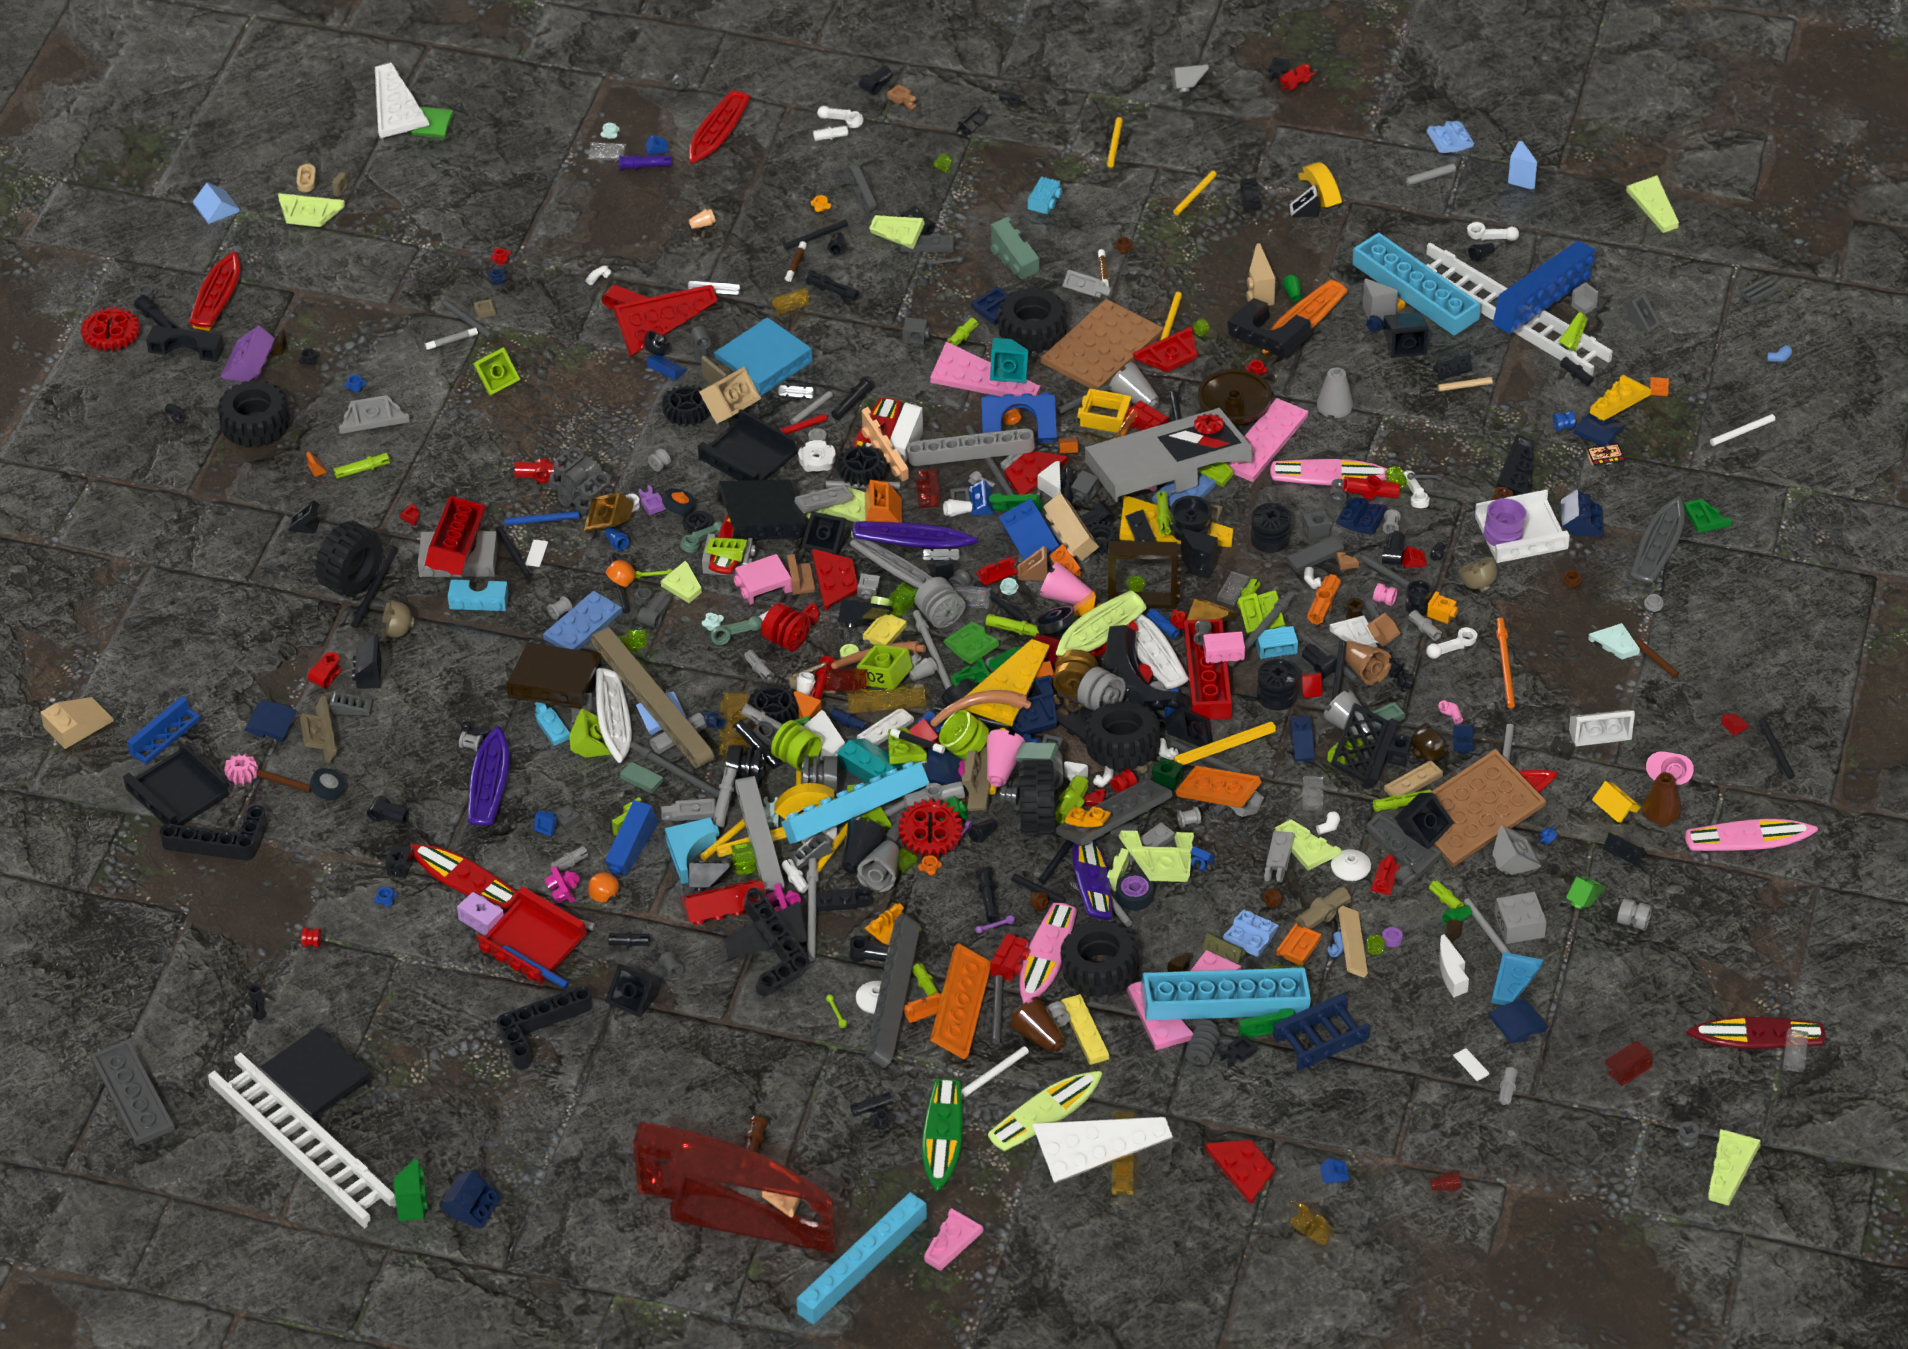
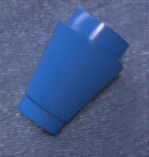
(616, 538)

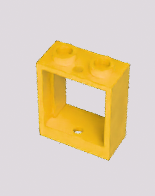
(1105, 400)

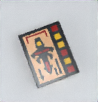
(1605, 455)

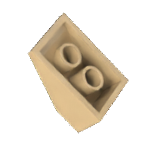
(1261, 278)
(730, 395)
(74, 720)

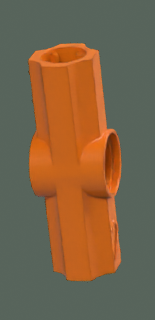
(1324, 599)

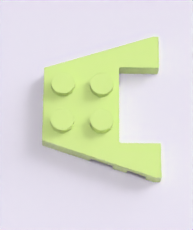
(851, 510)
(1161, 862)

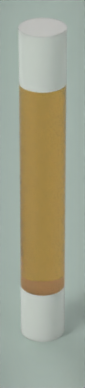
(1103, 267)

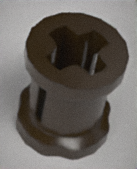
(1354, 608)

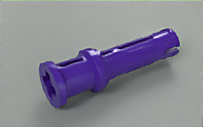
(646, 161)

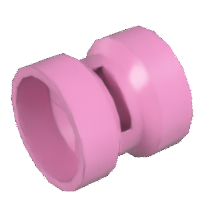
(1385, 594)

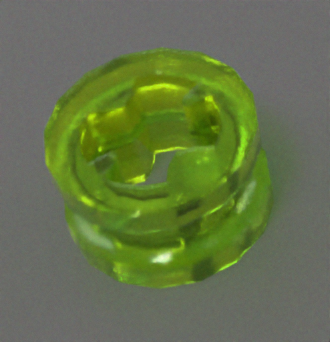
(1201, 327)
(1375, 940)

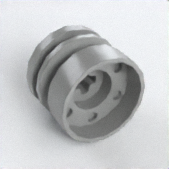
(939, 602)

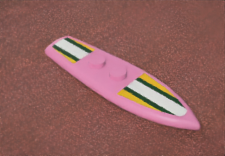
(1323, 470)
(1748, 835)
(1045, 948)

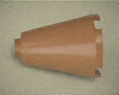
(1367, 662)

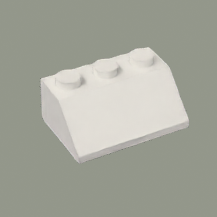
(1602, 727)

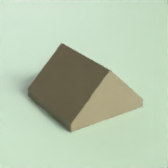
(714, 370)

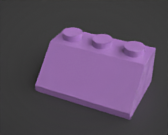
(248, 356)

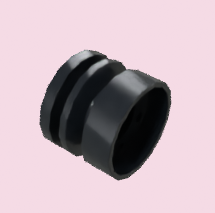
(1270, 527)
(1277, 684)
(746, 765)

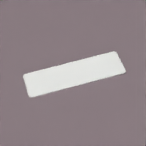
(536, 553)
(1471, 1064)

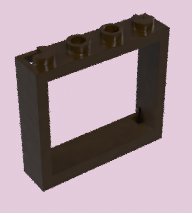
(1147, 550)

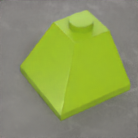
(496, 371)
(586, 736)

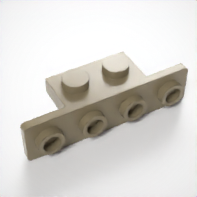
(318, 730)
(976, 780)

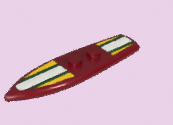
(1755, 1032)

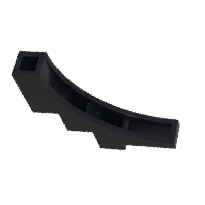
(1122, 661)

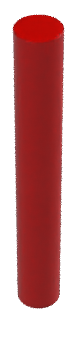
(804, 424)

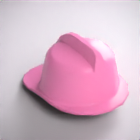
(1675, 764)

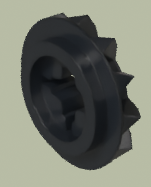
(691, 518)

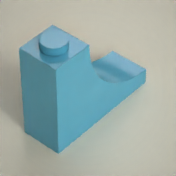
(687, 841)

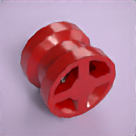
(311, 937)

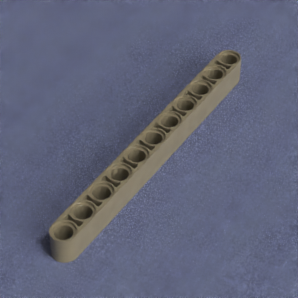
(652, 697)

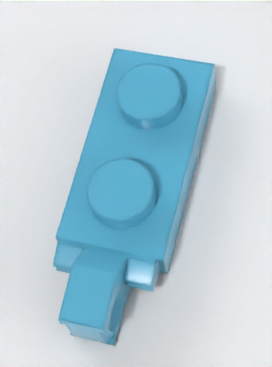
(551, 724)

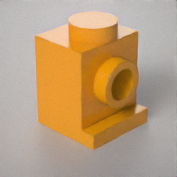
(1442, 608)

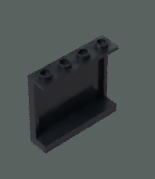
(749, 449)
(762, 509)
(178, 787)
(316, 1072)

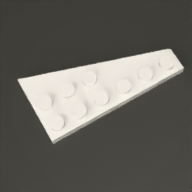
(395, 104)
(1084, 1145)

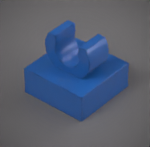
(545, 822)
(1201, 856)

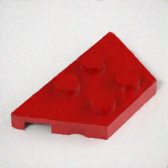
(1169, 352)
(1025, 470)
(834, 576)
(1242, 1165)

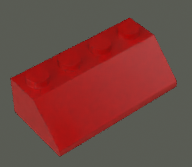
(718, 902)

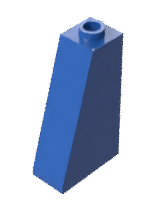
(631, 838)

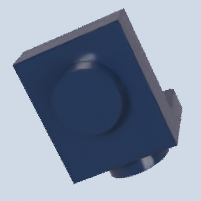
(1462, 738)

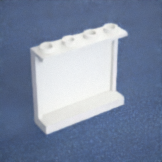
(1540, 533)

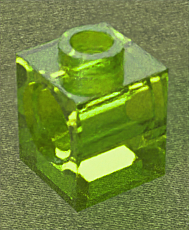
(743, 858)

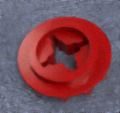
(1214, 422)

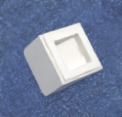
(1072, 769)

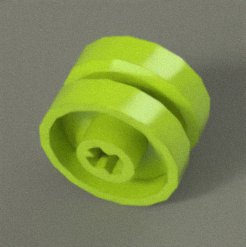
(963, 734)

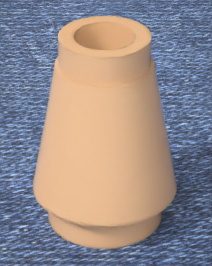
(702, 219)

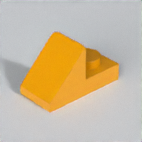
(1086, 604)

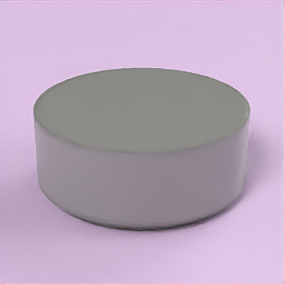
(817, 434)

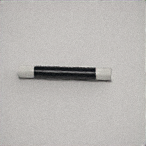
(917, 740)

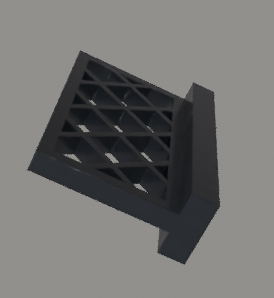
(1379, 751)

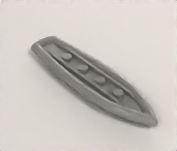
(891, 562)

